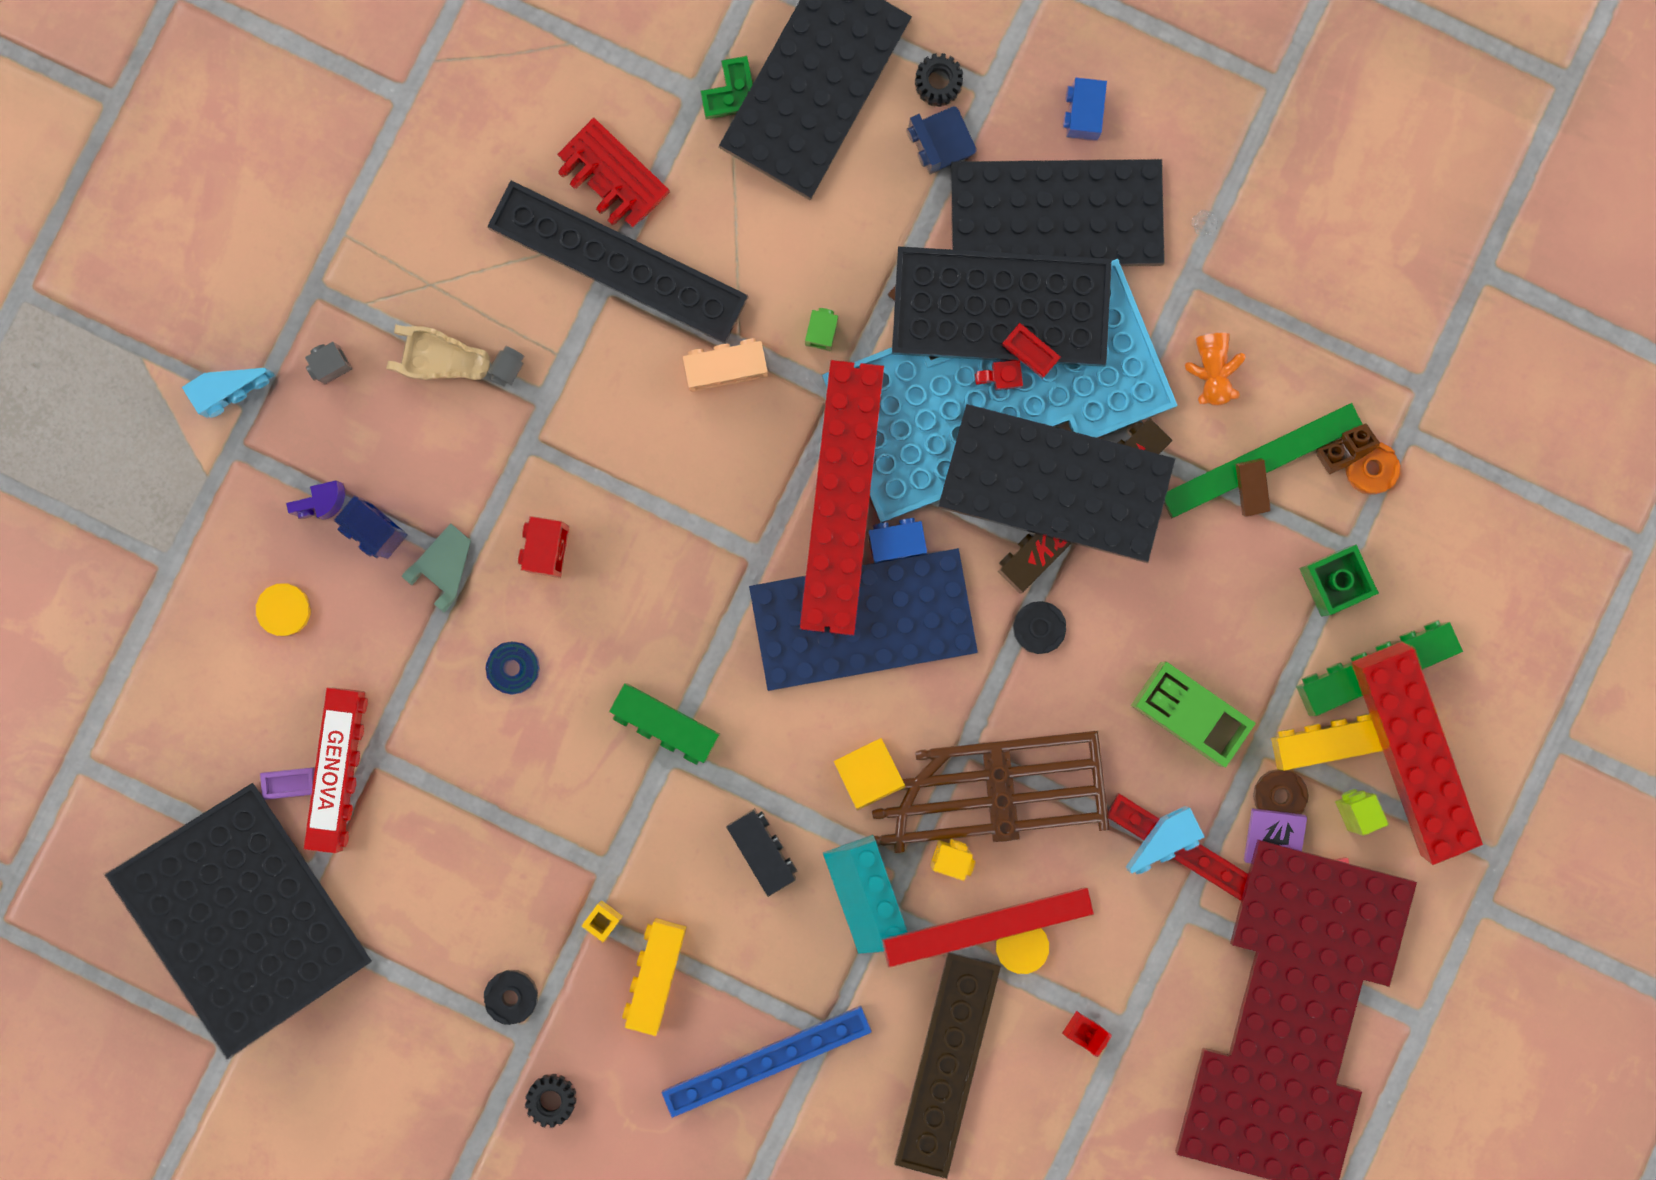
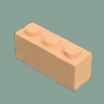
(725, 365)

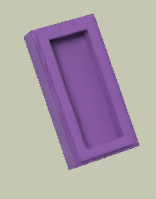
(287, 783)

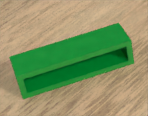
(664, 723)

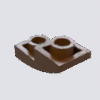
(1349, 449)

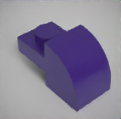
(325, 501)

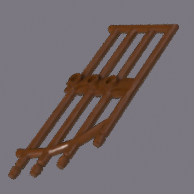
(1000, 791)

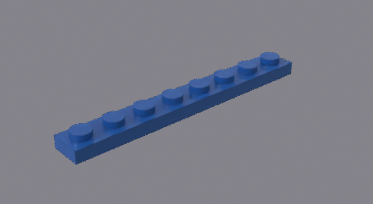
(766, 1061)

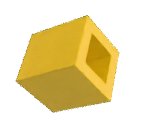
(602, 921)

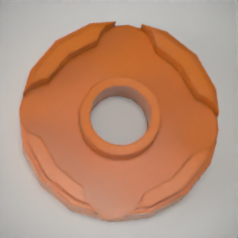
(1374, 484)

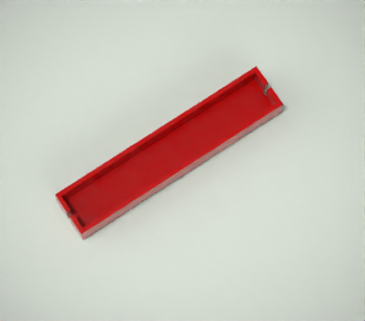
(842, 497)

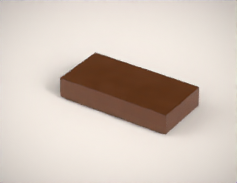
(1253, 487)

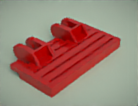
(615, 173)

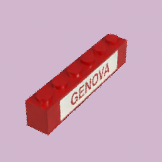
(335, 770)

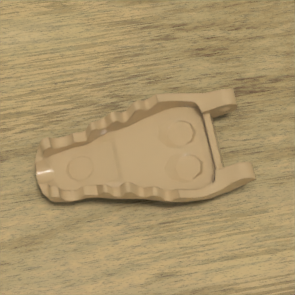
(434, 355)

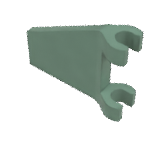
(443, 565)

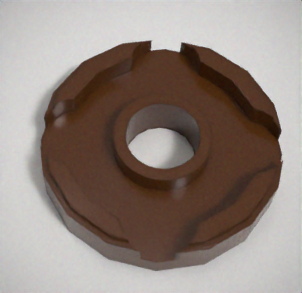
(1277, 779)

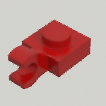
(1004, 375)

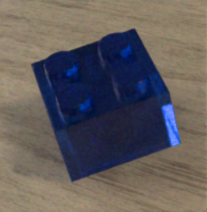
(370, 527)

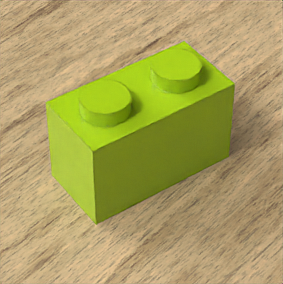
(1361, 812)

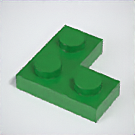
(728, 99)

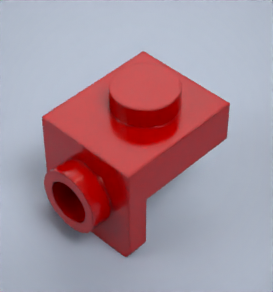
(1087, 1034)

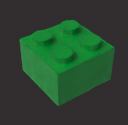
(1339, 580)

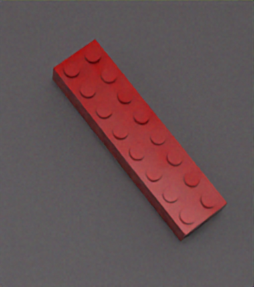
(1417, 752)

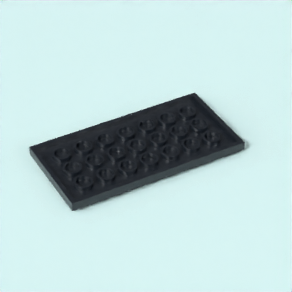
(813, 88)
(1061, 208)
(973, 300)
(1057, 483)

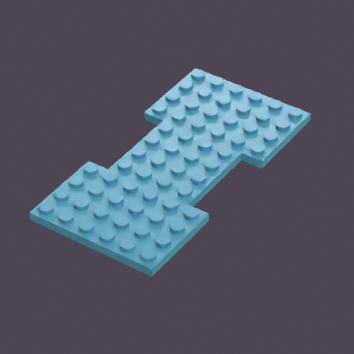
(927, 400)

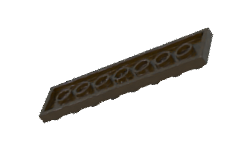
(947, 1065)

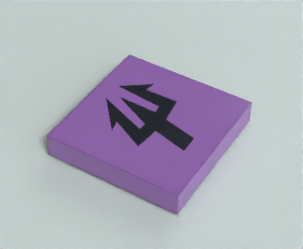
(1276, 828)

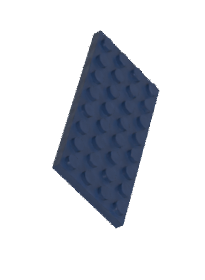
(904, 617)

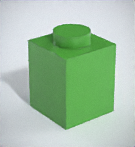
(821, 329)

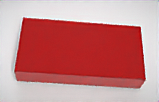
(1031, 350)

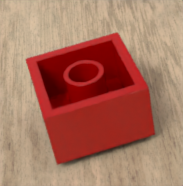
(543, 546)

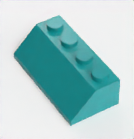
(865, 894)

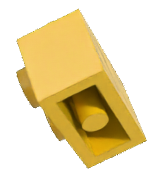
(953, 859)

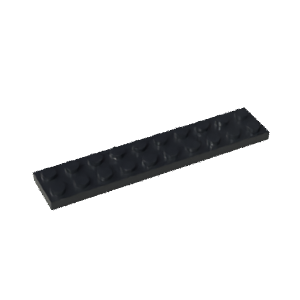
(618, 262)

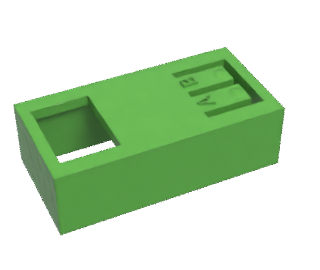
(1193, 715)

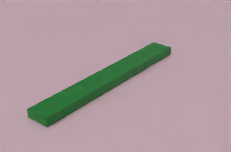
(1274, 453)

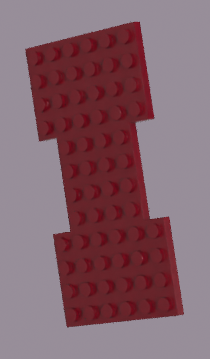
(1276, 1094)

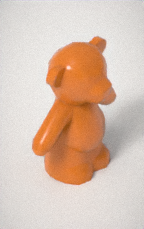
(1213, 352)

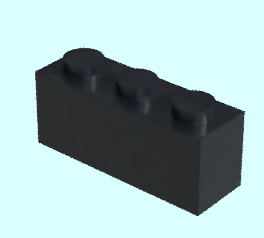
(762, 851)

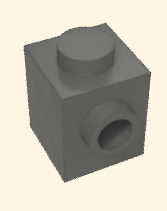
(327, 363)

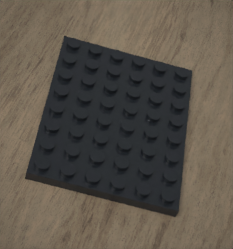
(238, 920)

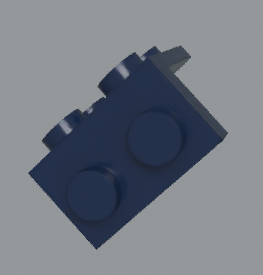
(941, 139)

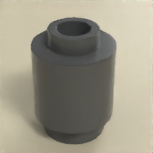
(506, 366)

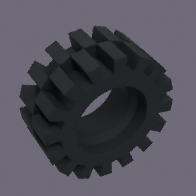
(939, 64)
(542, 1115)

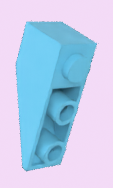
(216, 390)
(1169, 835)

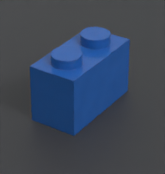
(1085, 109)
(897, 541)

